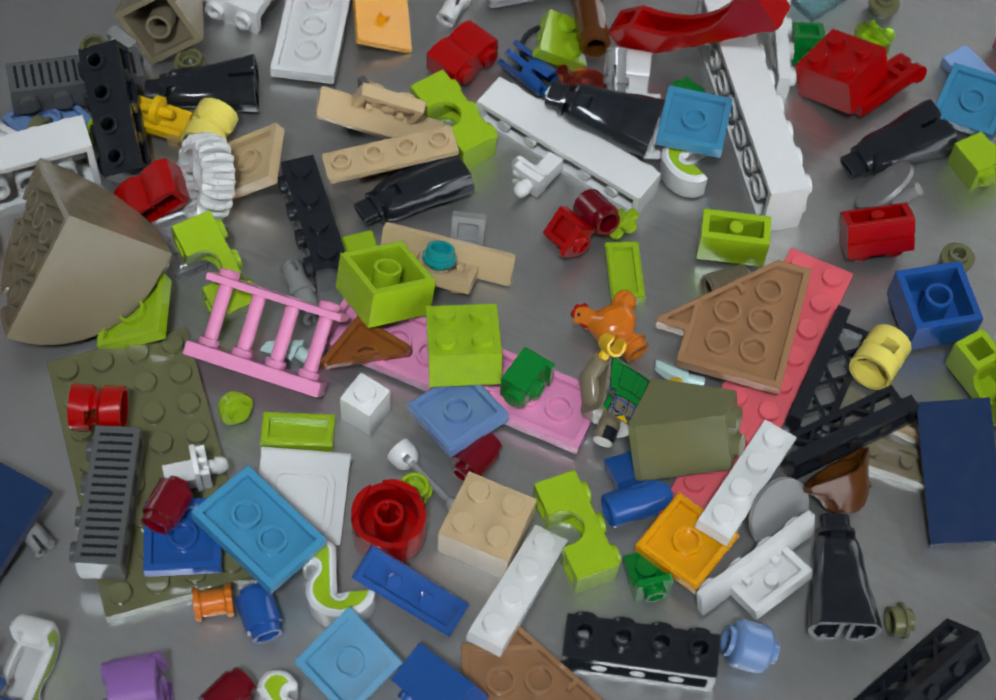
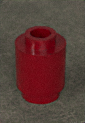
(597, 211)
(476, 457)
(166, 505)
(230, 686)

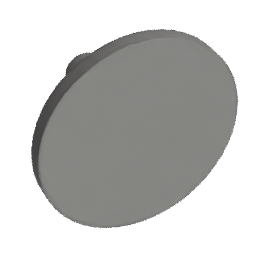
(889, 187)
(775, 506)

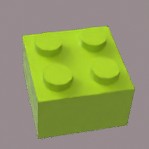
(385, 283)
(463, 345)

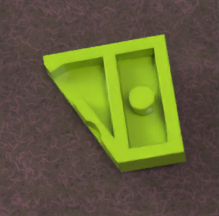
(559, 41)

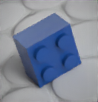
(934, 304)

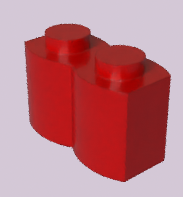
(463, 53)
(156, 191)

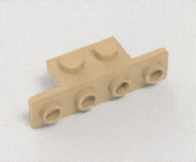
(374, 111)
(389, 154)
(471, 263)

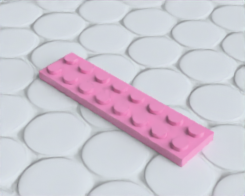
(551, 418)

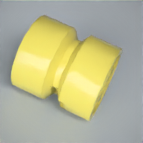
(211, 116)
(880, 357)

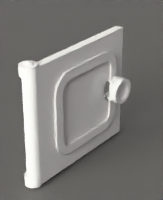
(312, 484)

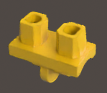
(163, 119)

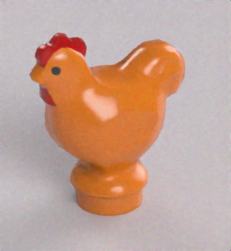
(615, 319)

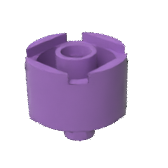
(137, 678)

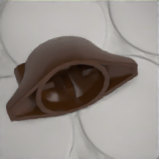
(843, 484)

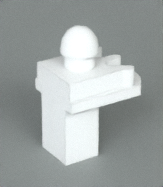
(535, 178)
(198, 469)

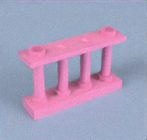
(241, 356)

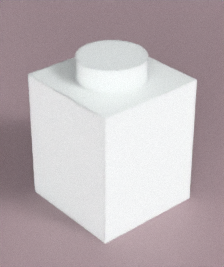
(365, 404)

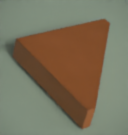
(364, 345)

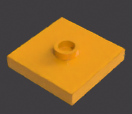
(679, 547)

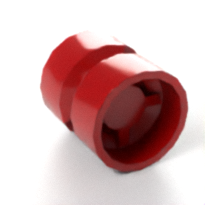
(97, 407)

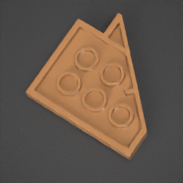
(742, 327)
(522, 672)

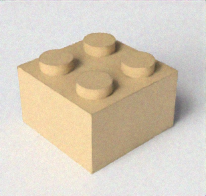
(486, 524)

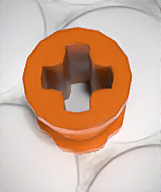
(213, 602)

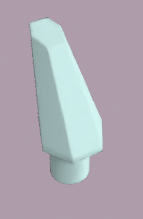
(295, 351)
(669, 370)

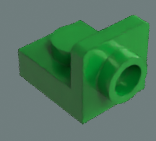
(805, 37)
(646, 579)

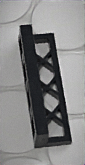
(819, 369)
(851, 437)
(943, 676)

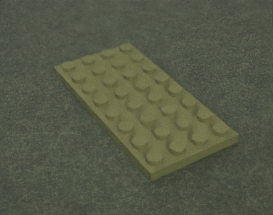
(172, 414)

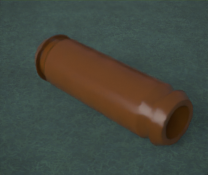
(591, 27)

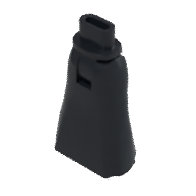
(229, 81)
(612, 115)
(910, 138)
(416, 189)
(840, 585)

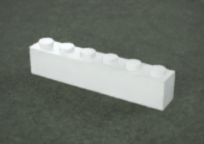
(585, 156)

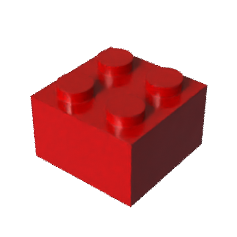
(841, 71)

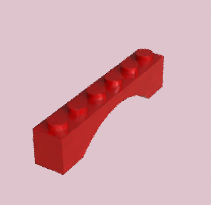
(662, 31)

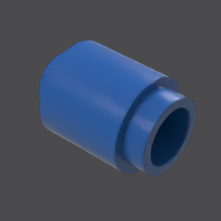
(259, 613)

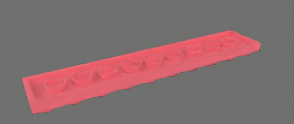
(823, 295)

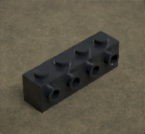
(114, 110)
(314, 220)
(641, 651)

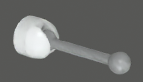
(405, 456)

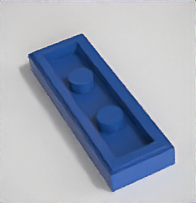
(410, 590)

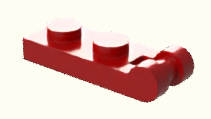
(900, 75)

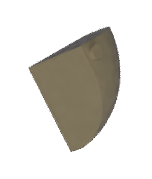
(76, 260)

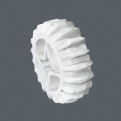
(207, 174)

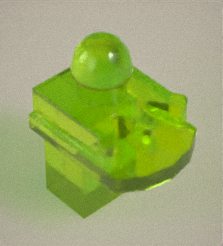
(873, 33)

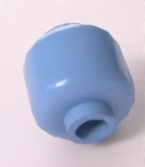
(749, 646)

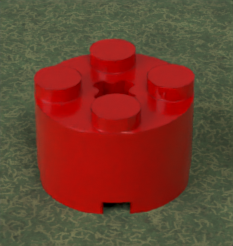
(389, 518)

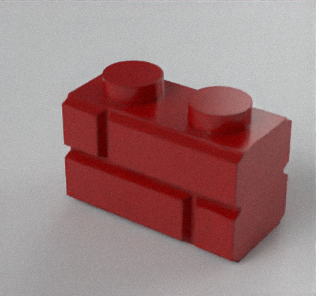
(877, 231)

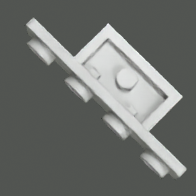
(765, 573)

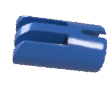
(532, 70)
(635, 502)

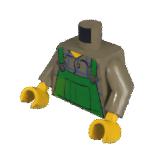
(611, 391)

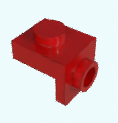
(569, 232)

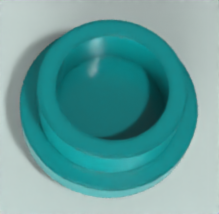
(439, 255)

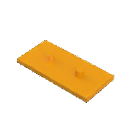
(383, 24)

